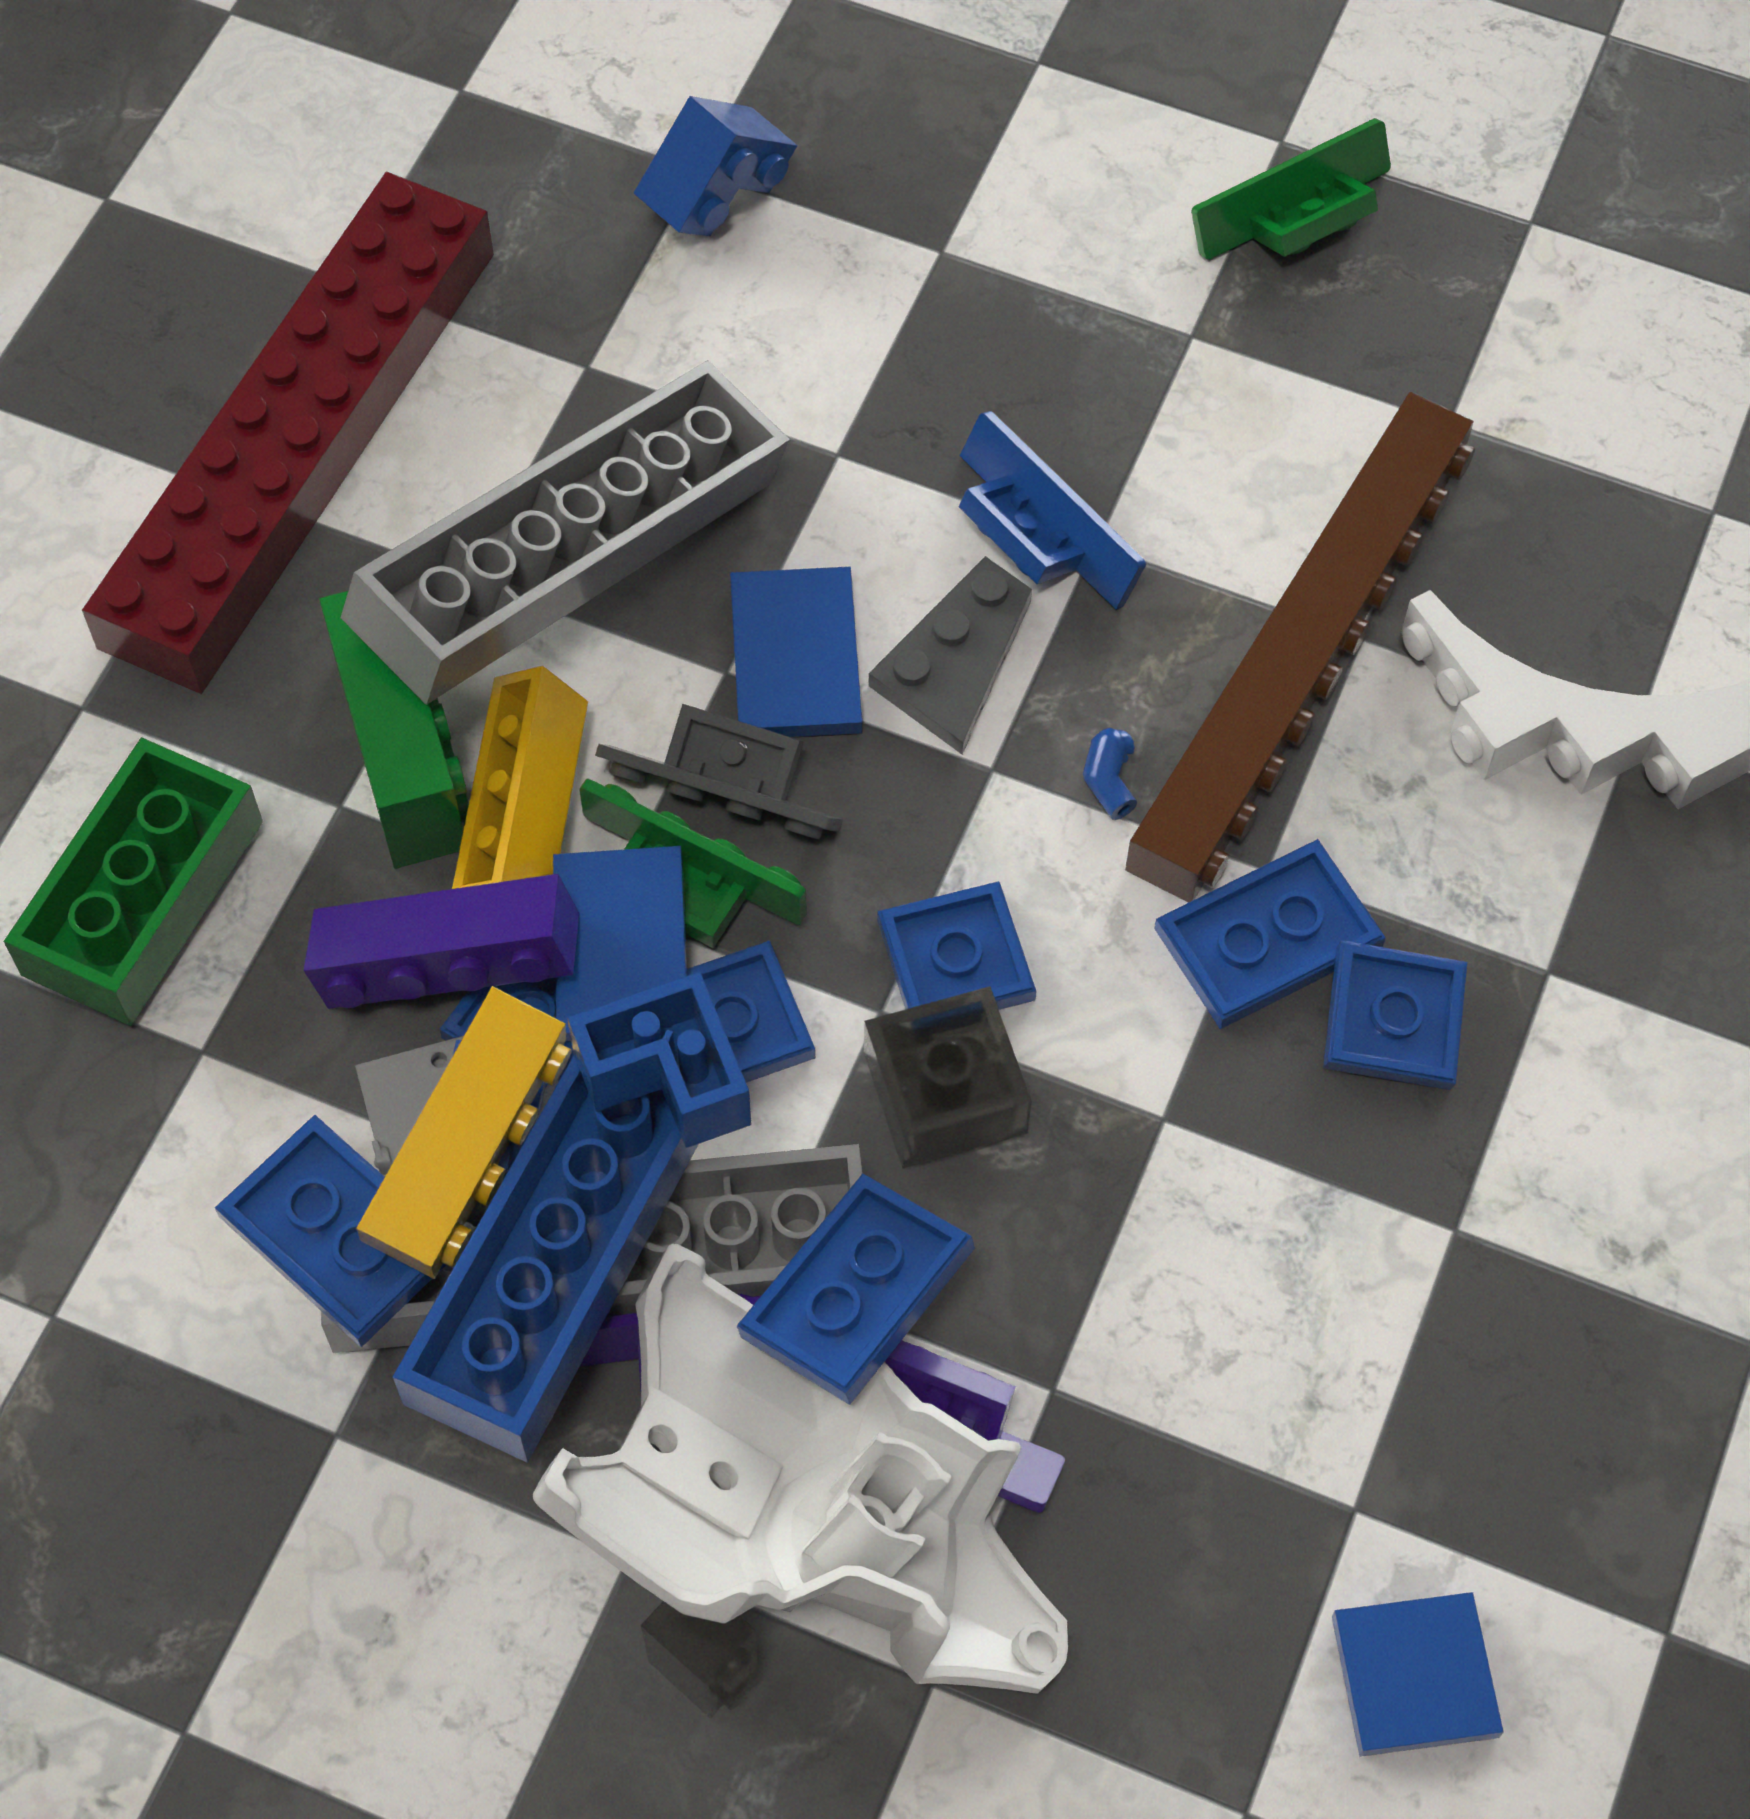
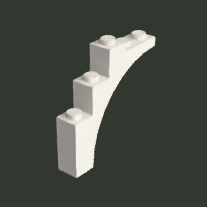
(1590, 734)

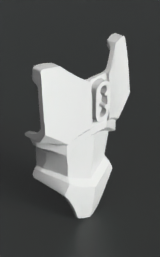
(816, 1501)

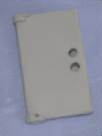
(398, 1090)

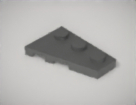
(953, 654)

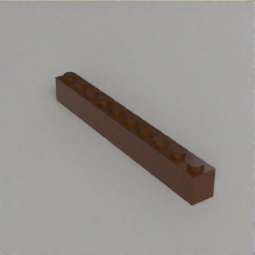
(1299, 650)

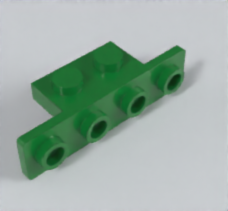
(1299, 197)
(714, 871)

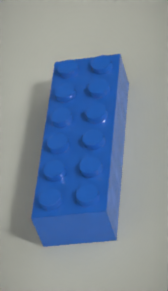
(544, 1266)

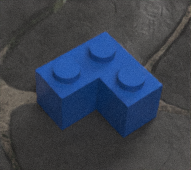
(707, 159)
(668, 1043)

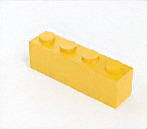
(521, 779)
(463, 1134)

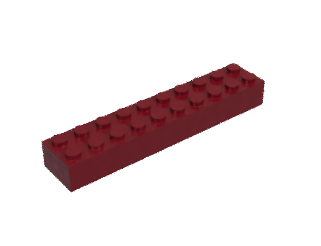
(289, 434)

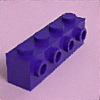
(442, 941)

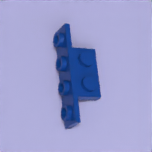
(1040, 517)

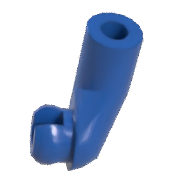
(1102, 771)

